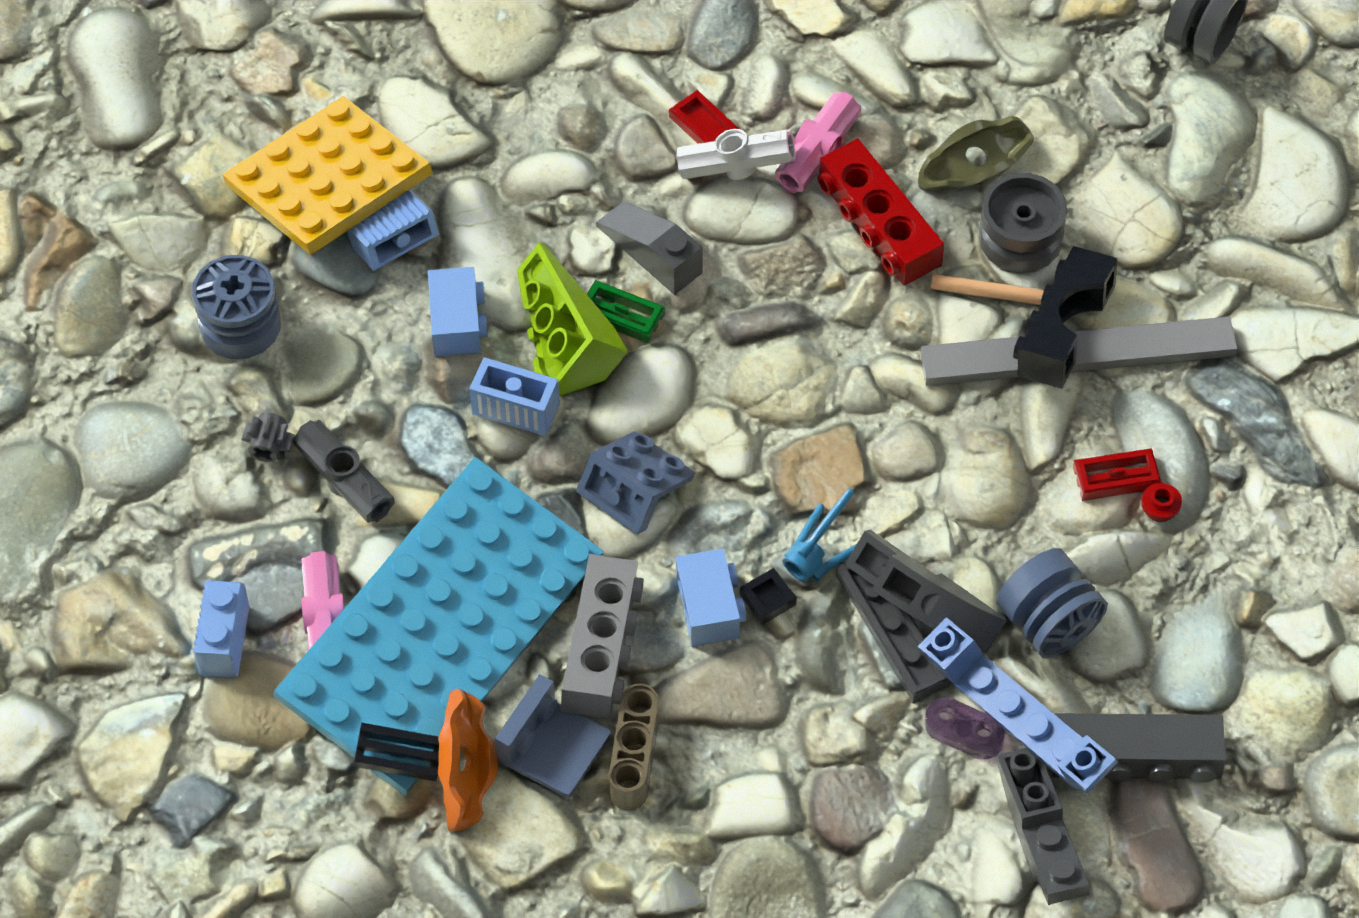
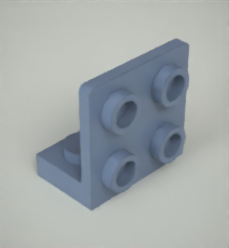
(630, 479)
(548, 743)

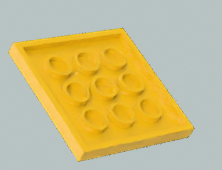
(327, 174)

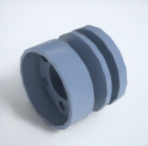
(236, 306)
(1051, 603)

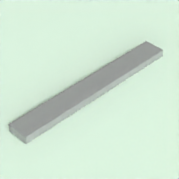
(1095, 350)

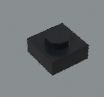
(768, 596)

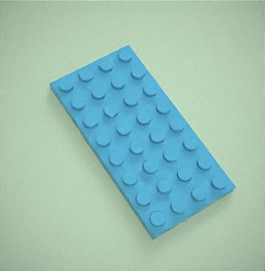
(440, 615)

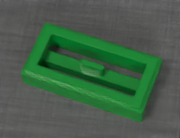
(620, 316)

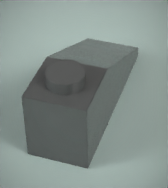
(655, 245)

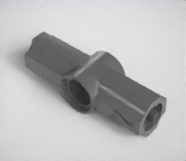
(357, 484)

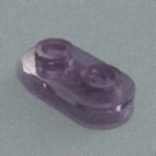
(962, 729)

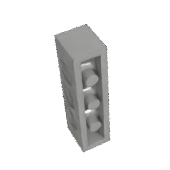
(590, 691)

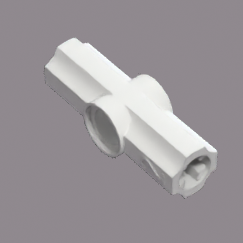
(736, 154)

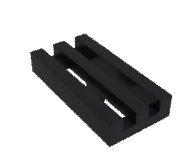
(401, 737)

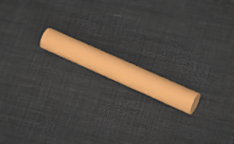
(986, 289)

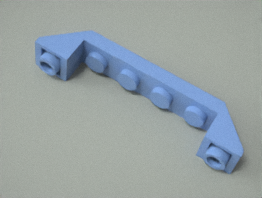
(1059, 747)

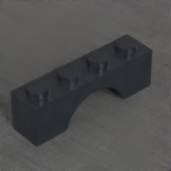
(1080, 286)

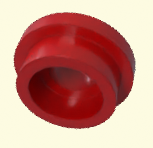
(1161, 511)

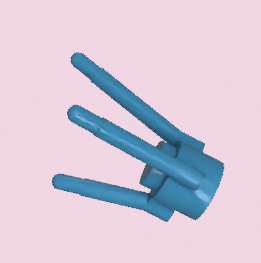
(805, 555)

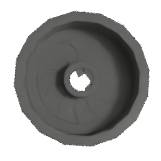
(1204, 24)
(1022, 222)

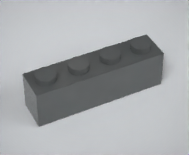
(1156, 744)

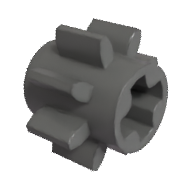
(267, 437)

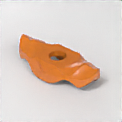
(465, 788)

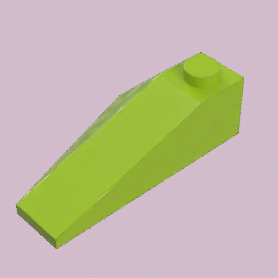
(567, 327)

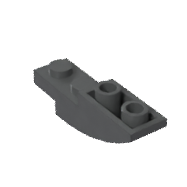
(921, 592)
(1041, 826)

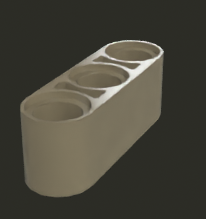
(634, 764)

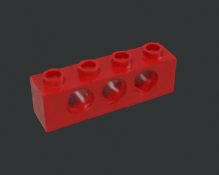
(866, 189)

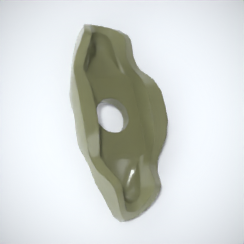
(1001, 140)

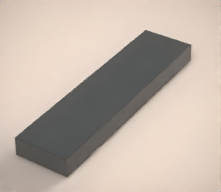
(895, 635)

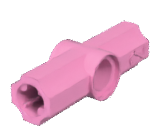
(817, 139)
(322, 594)

